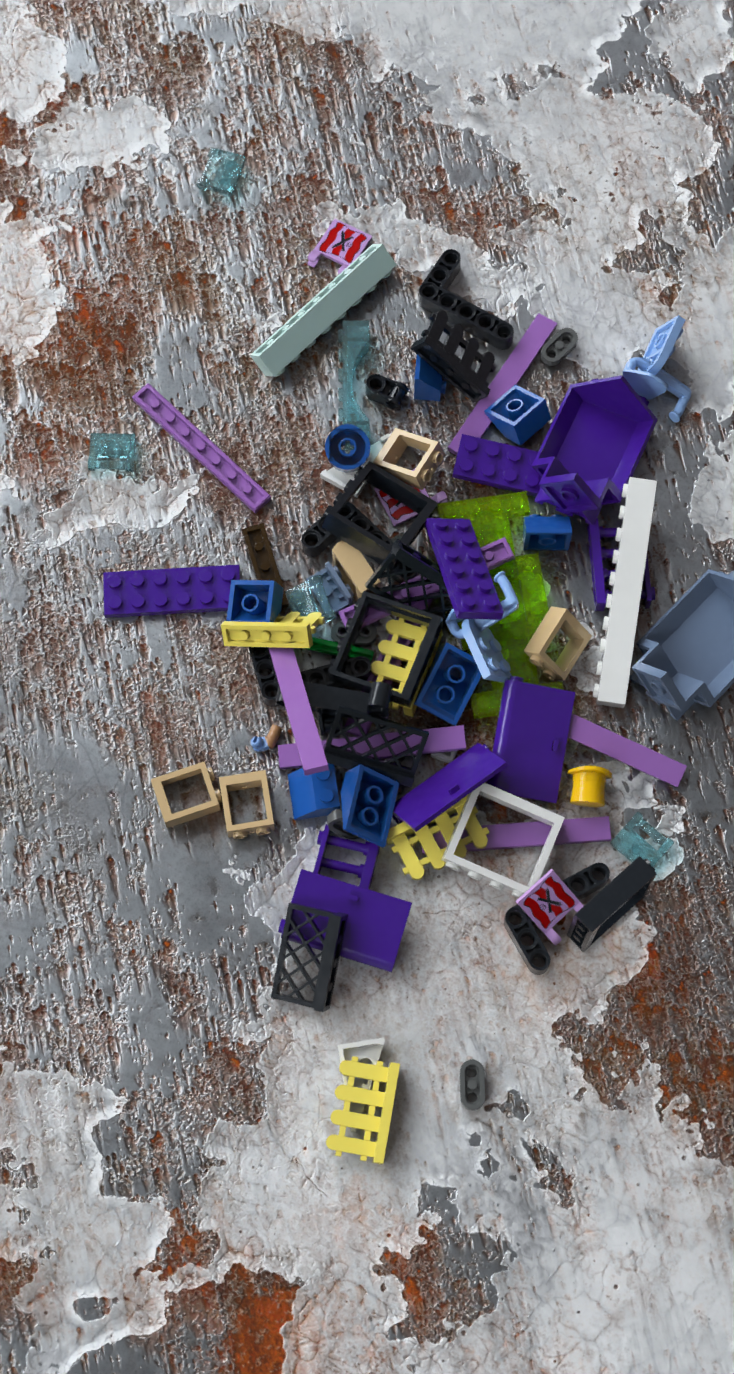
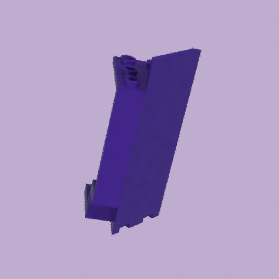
(593, 446)

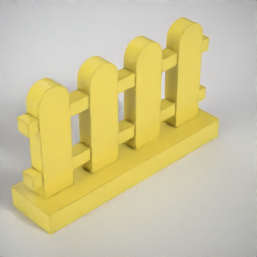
(284, 632)
(392, 649)
(444, 824)
(362, 1121)

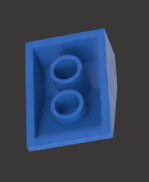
(448, 684)
(368, 804)

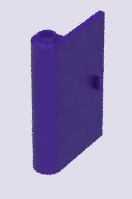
(524, 738)
(447, 786)
(372, 924)

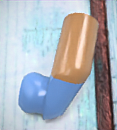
(268, 742)

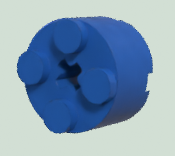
(338, 439)

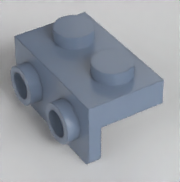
(337, 593)

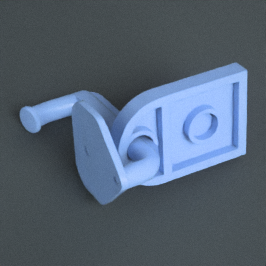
(650, 378)
(480, 639)

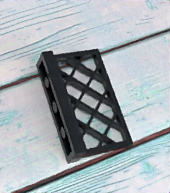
(416, 563)
(350, 758)
(329, 957)

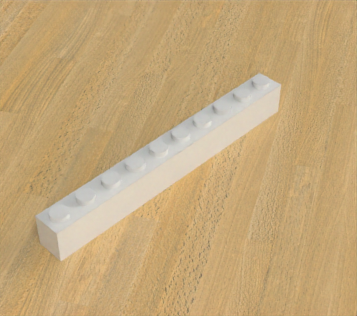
(626, 592)

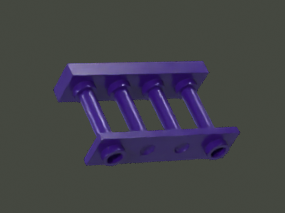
(601, 574)
(363, 871)

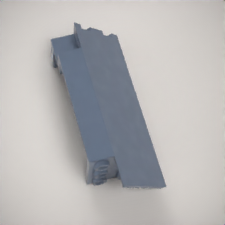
(691, 647)

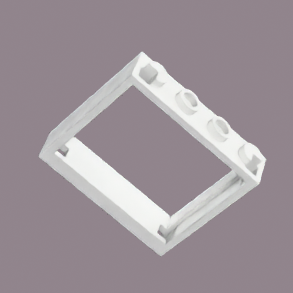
(518, 804)

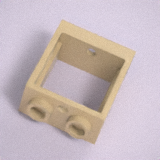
(394, 449)
(353, 568)
(557, 619)
(240, 782)
(193, 812)

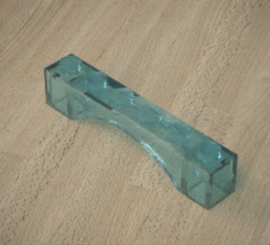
(355, 346)

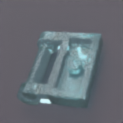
(227, 173)
(112, 446)
(302, 601)
(633, 845)

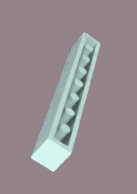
(323, 310)

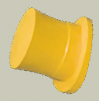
(589, 785)

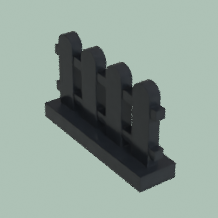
(454, 368)

